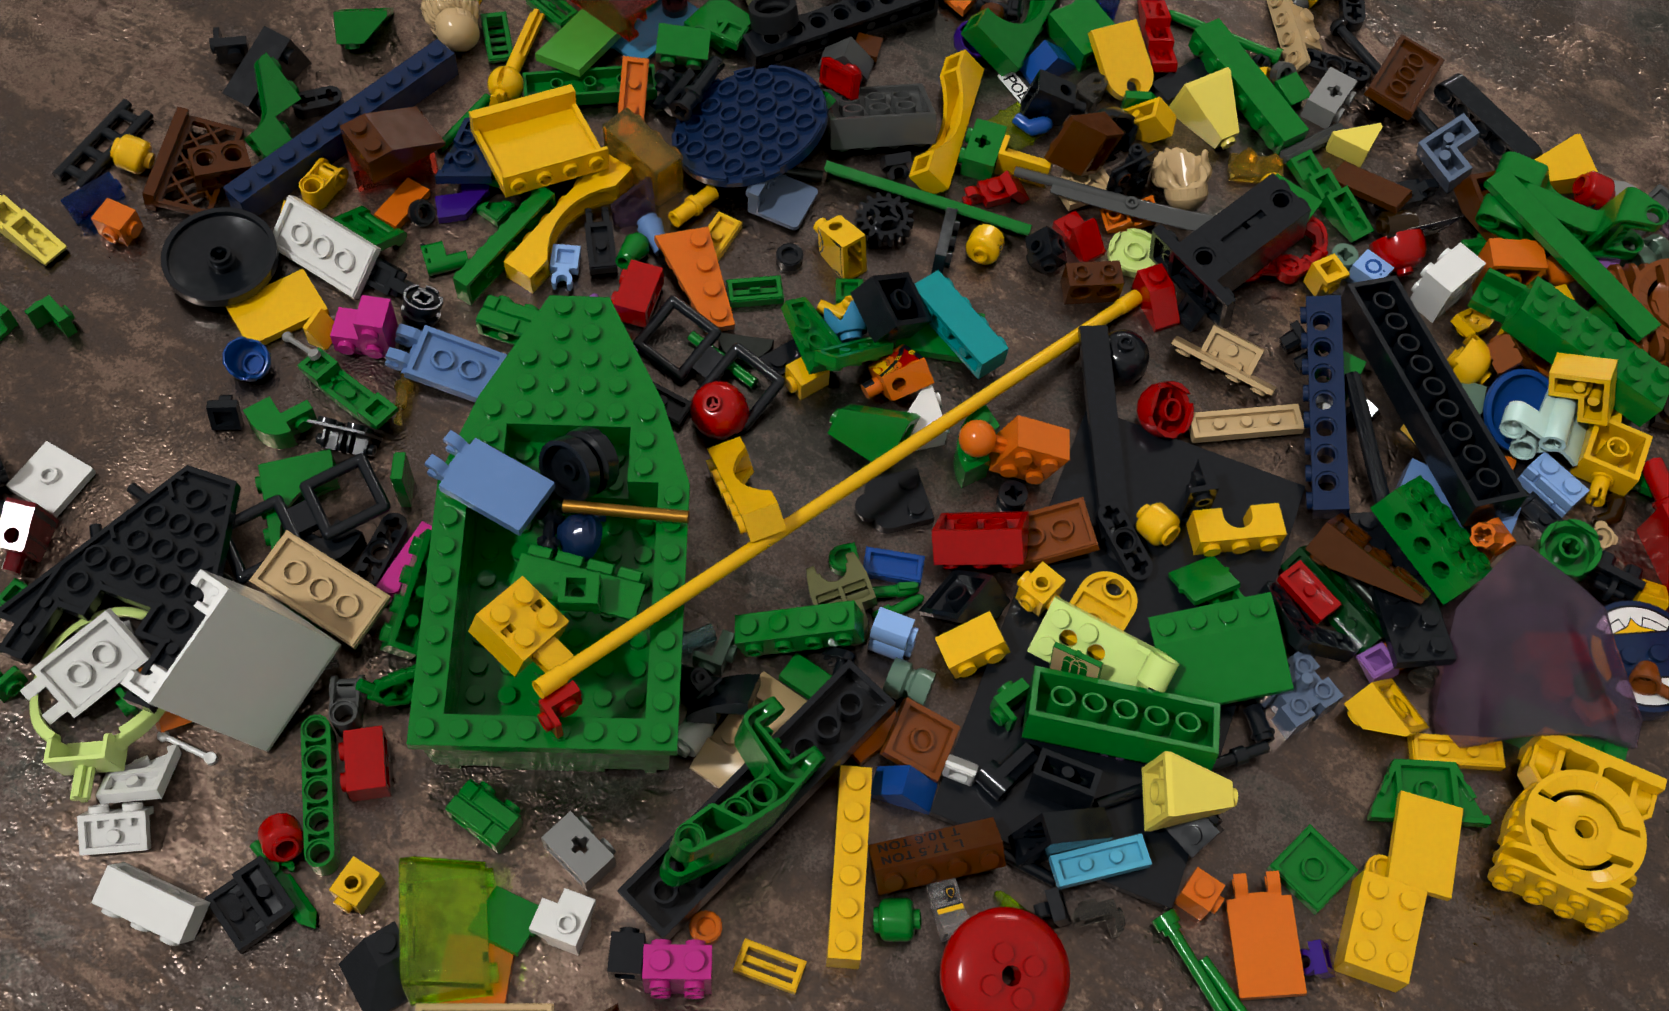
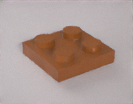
(920, 739)

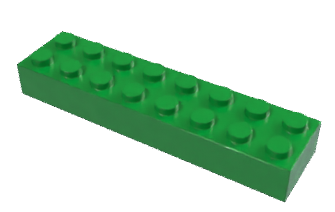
(595, 86)
(488, 260)

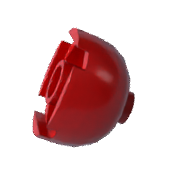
(1401, 251)
(1165, 409)
(719, 410)

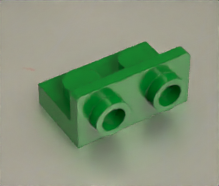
(1495, 295)

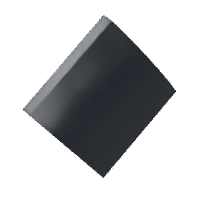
(732, 696)
(251, 904)

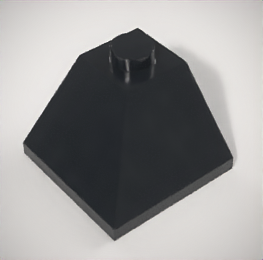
(965, 597)
(375, 971)

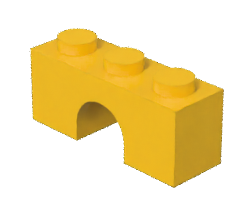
(1213, 535)

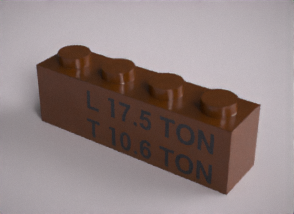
(936, 855)

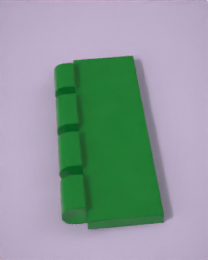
(619, 594)

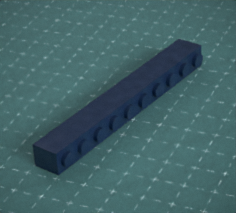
(284, 168)

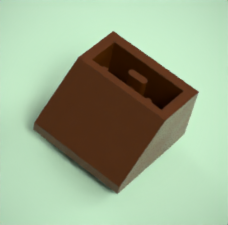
(1084, 143)

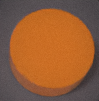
(706, 926)

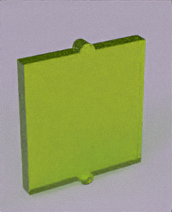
(1018, 138)

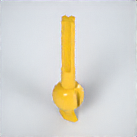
(506, 81)

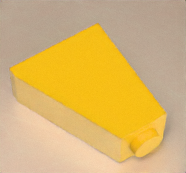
(1567, 163)

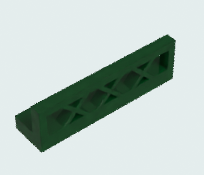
(1354, 615)

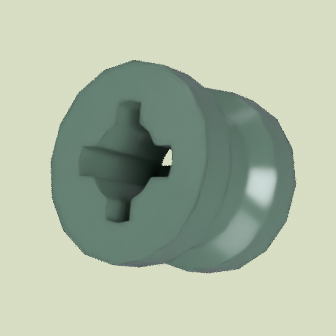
(1346, 252)

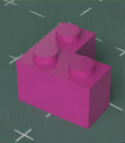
(367, 329)

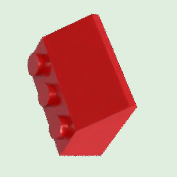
(980, 539)

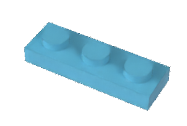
(1100, 861)

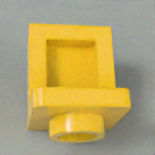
(1471, 322)

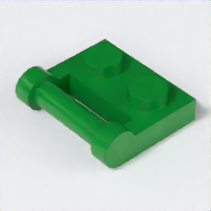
(371, 228)

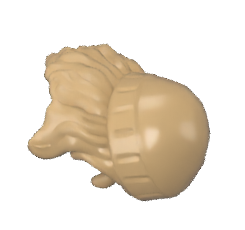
(453, 22)
(1182, 177)

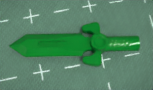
(305, 912)

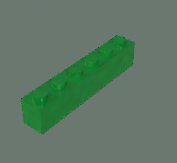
(1253, 91)

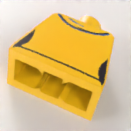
(842, 246)

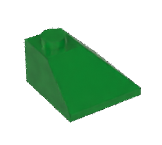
(359, 25)

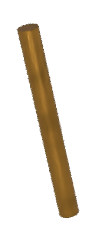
(626, 511)

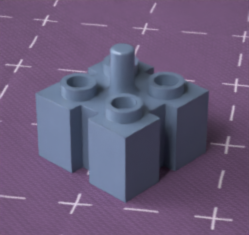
(1308, 701)

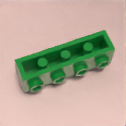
(799, 628)
(402, 632)

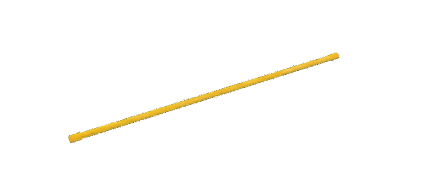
(563, 673)

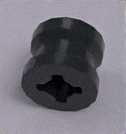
(1006, 502)

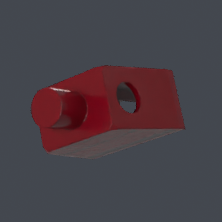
(24, 533)

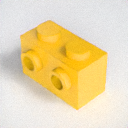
(972, 645)

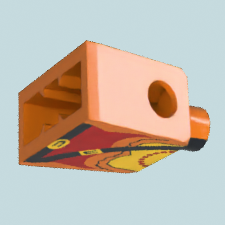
(898, 374)

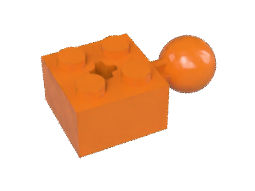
(1521, 261)
(1021, 449)

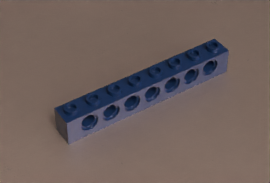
(1325, 311)

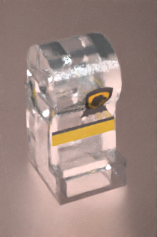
(946, 907)

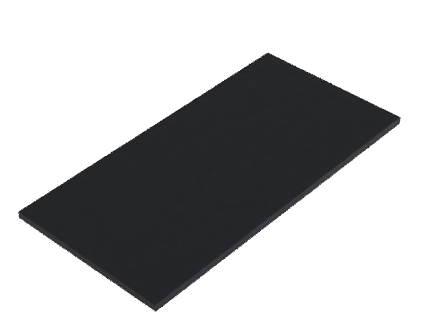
(1154, 473)

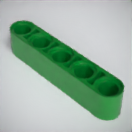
(327, 807)

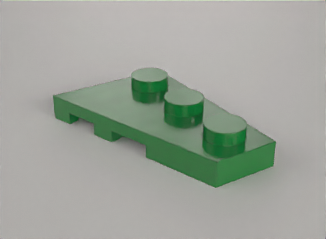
(808, 331)

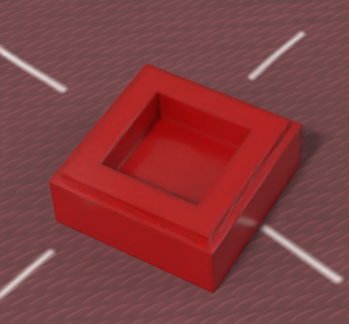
(1014, 187)

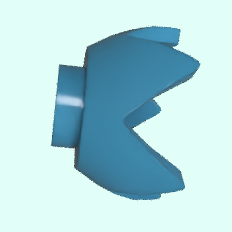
(851, 325)

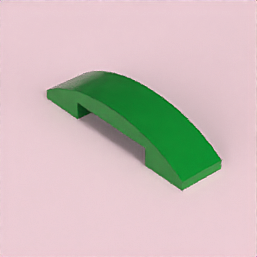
(346, 391)

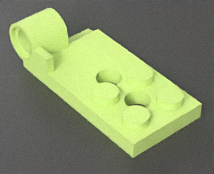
(1126, 657)

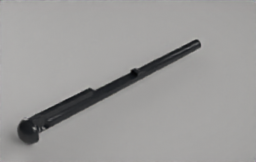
(1339, 27)

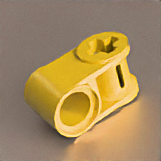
(322, 183)

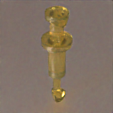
(403, 388)

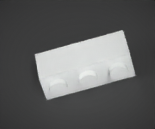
(150, 903)

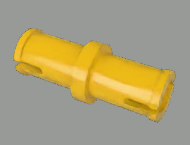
(693, 205)

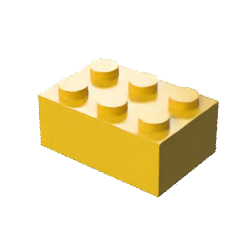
(1380, 931)

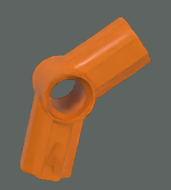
(1491, 538)

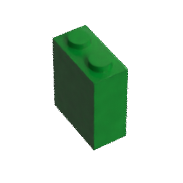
(1070, 30)

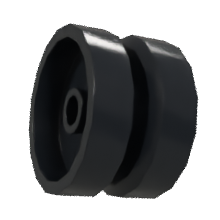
(579, 464)

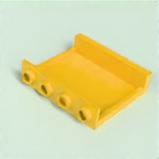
(537, 141)

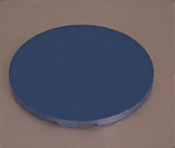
(752, 127)

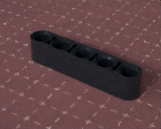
(1495, 127)

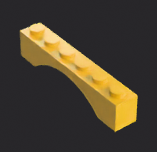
(960, 84)
(530, 261)
(751, 508)
(849, 868)

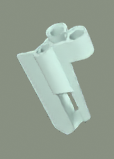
(1547, 430)

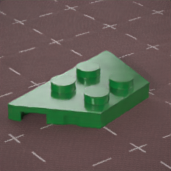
(1428, 779)

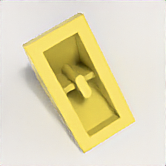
(1353, 143)

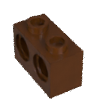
(221, 163)
(1092, 282)

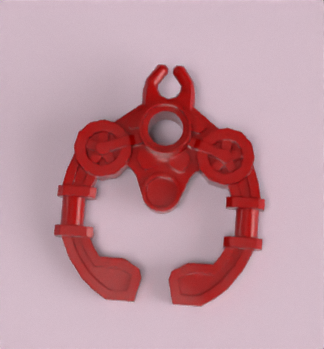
(1290, 267)

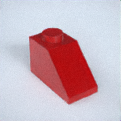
(1158, 297)

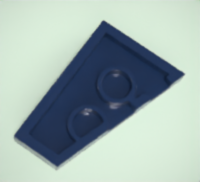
(465, 161)

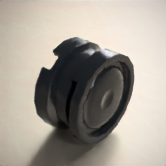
(421, 306)

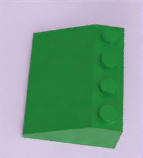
(1225, 650)

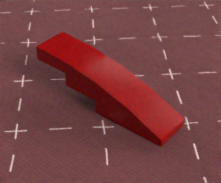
(1157, 35)

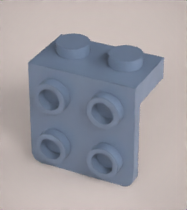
(781, 200)

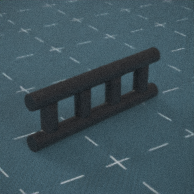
(86, 147)

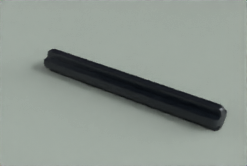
(1366, 436)

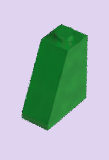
(871, 429)

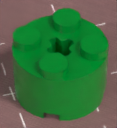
(1578, 539)

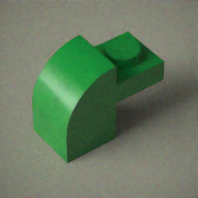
(278, 428)

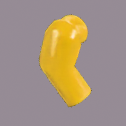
(838, 309)

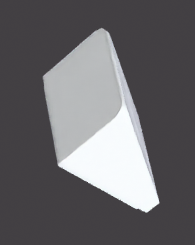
(960, 770)

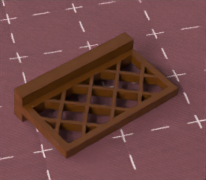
(168, 163)

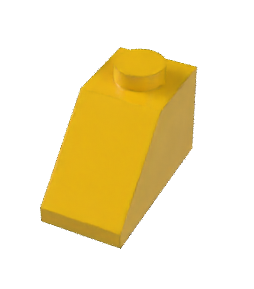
(1153, 119)

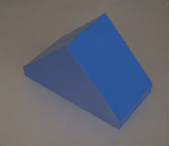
(1047, 58)
(904, 787)

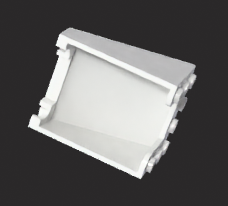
(241, 666)

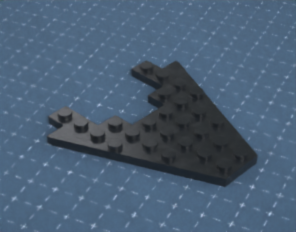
(140, 560)

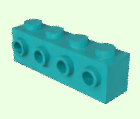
(961, 325)

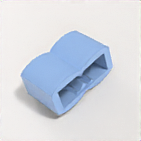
(892, 634)

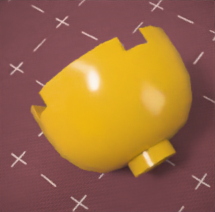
(1471, 361)

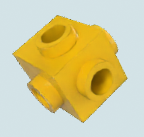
(1039, 588)

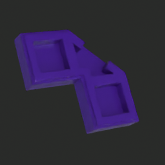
(461, 205)

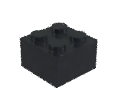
(891, 307)

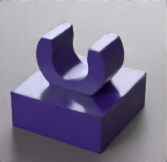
(1320, 959)

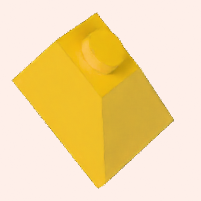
(1385, 710)

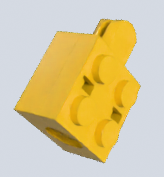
(522, 629)

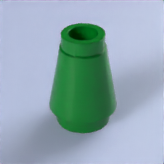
(634, 247)

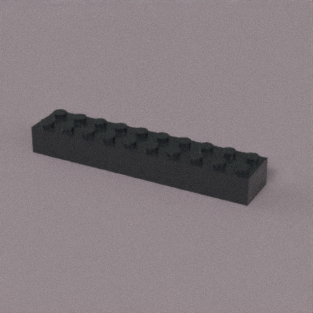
(1431, 402)
(833, 720)

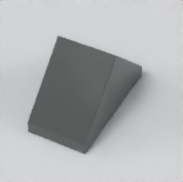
(850, 52)

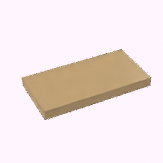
(320, 589)

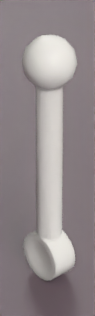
(210, 757)

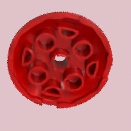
(990, 943)

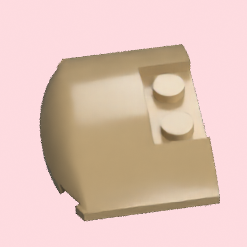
(719, 756)

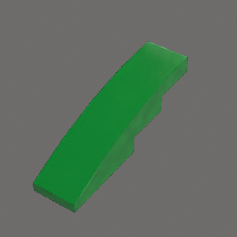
(1338, 203)

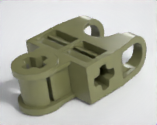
(852, 586)

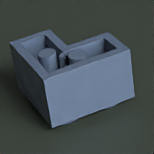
(1443, 151)

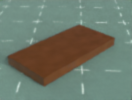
(1404, 77)

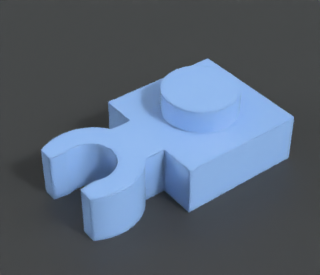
(564, 264)

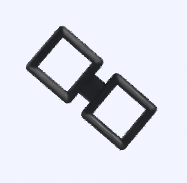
(705, 358)
(309, 515)

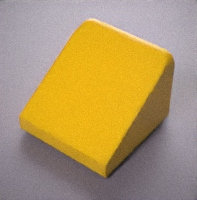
(319, 329)
(1653, 594)

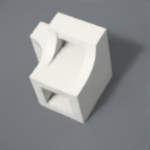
(565, 922)

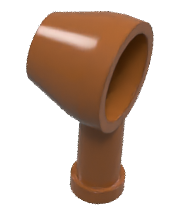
(1646, 680)

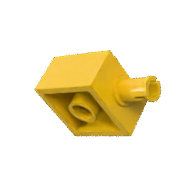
(1611, 459)

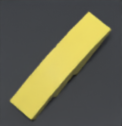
(28, 232)

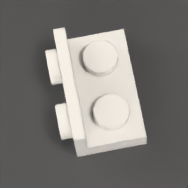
(114, 830)

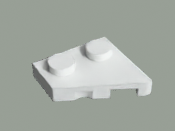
(140, 779)

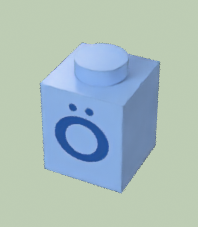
(1369, 267)

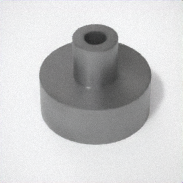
(1280, 70)

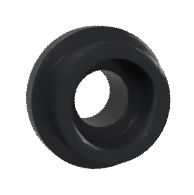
(427, 209)

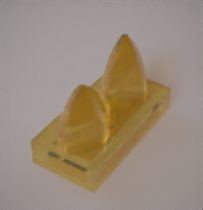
(1251, 167)

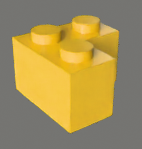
(1588, 380)

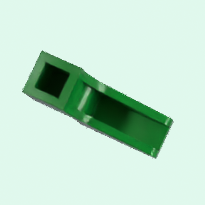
(275, 97)

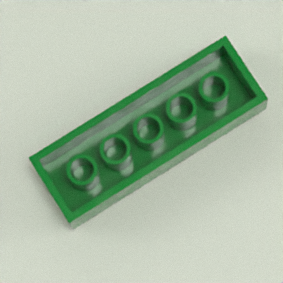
(1555, 323)
(1119, 718)

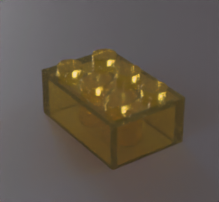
(646, 153)

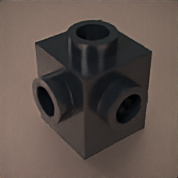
(1046, 250)

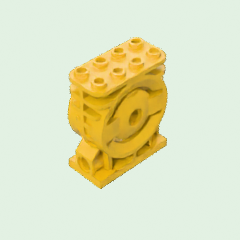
(1538, 837)

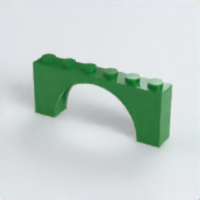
(1004, 42)
(283, 479)

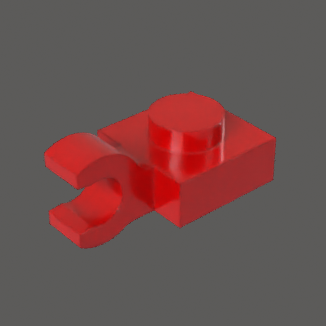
(988, 191)

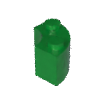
(969, 468)

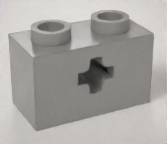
(1329, 98)
(584, 868)

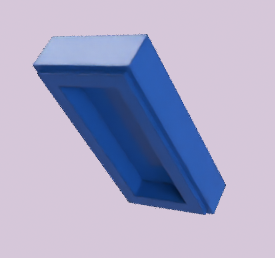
(893, 565)

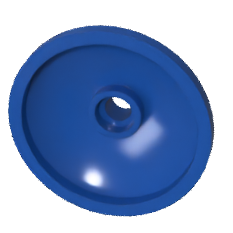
(1511, 386)

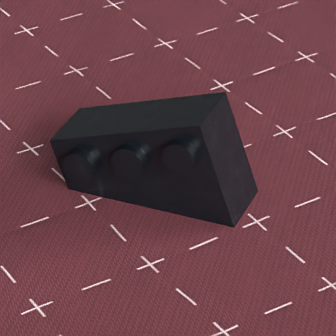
(243, 88)

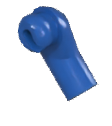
(1032, 126)

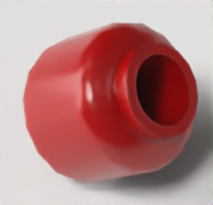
(1593, 189)
(281, 837)

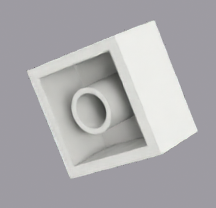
(1445, 281)

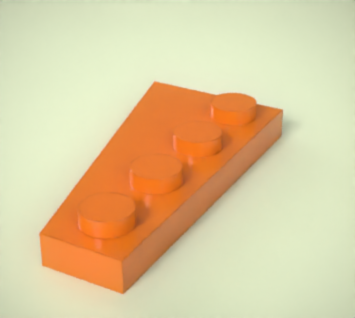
(698, 273)

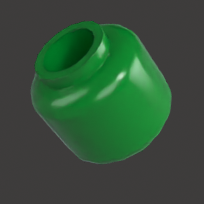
(896, 919)

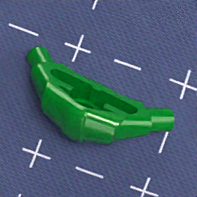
(391, 689)

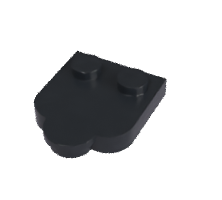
(895, 502)

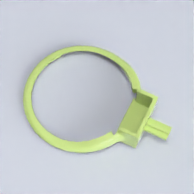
(92, 757)

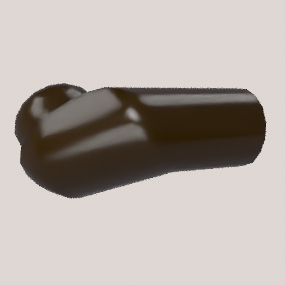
(1616, 509)

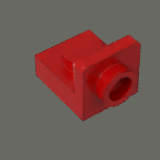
(559, 703)

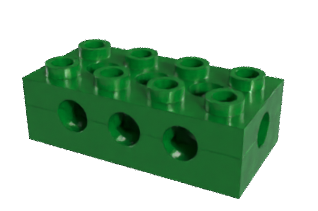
(1425, 545)

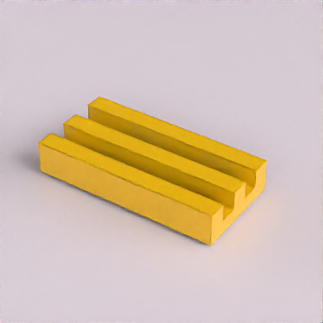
(764, 978)

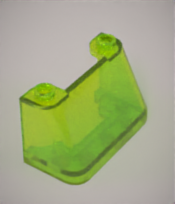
(445, 929)

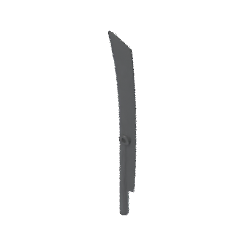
(1117, 202)

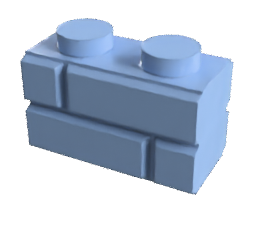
(1553, 484)

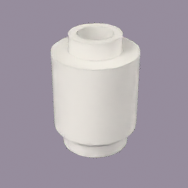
(692, 737)

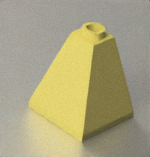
(1209, 108)
(1182, 792)

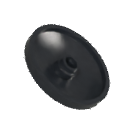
(219, 257)

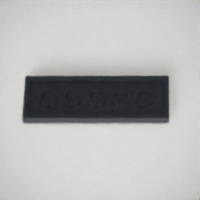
(1410, 629)

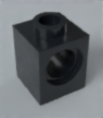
(626, 954)

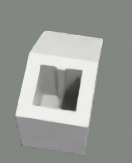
(928, 407)

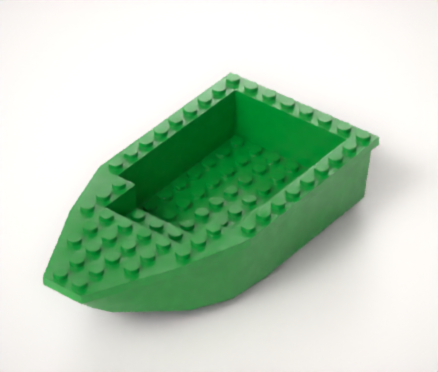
(466, 707)

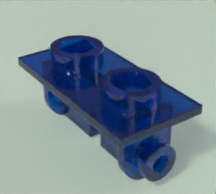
(90, 197)

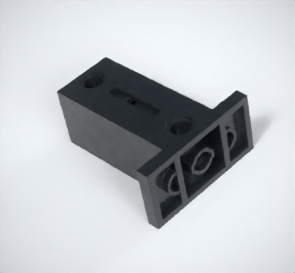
(1232, 245)

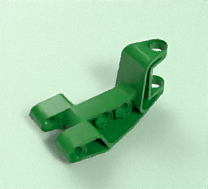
(1597, 230)
(719, 834)

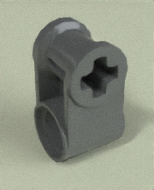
(346, 701)

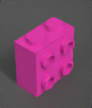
(677, 969)

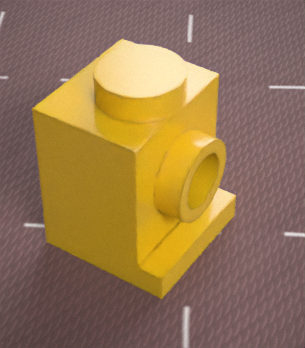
(1325, 275)

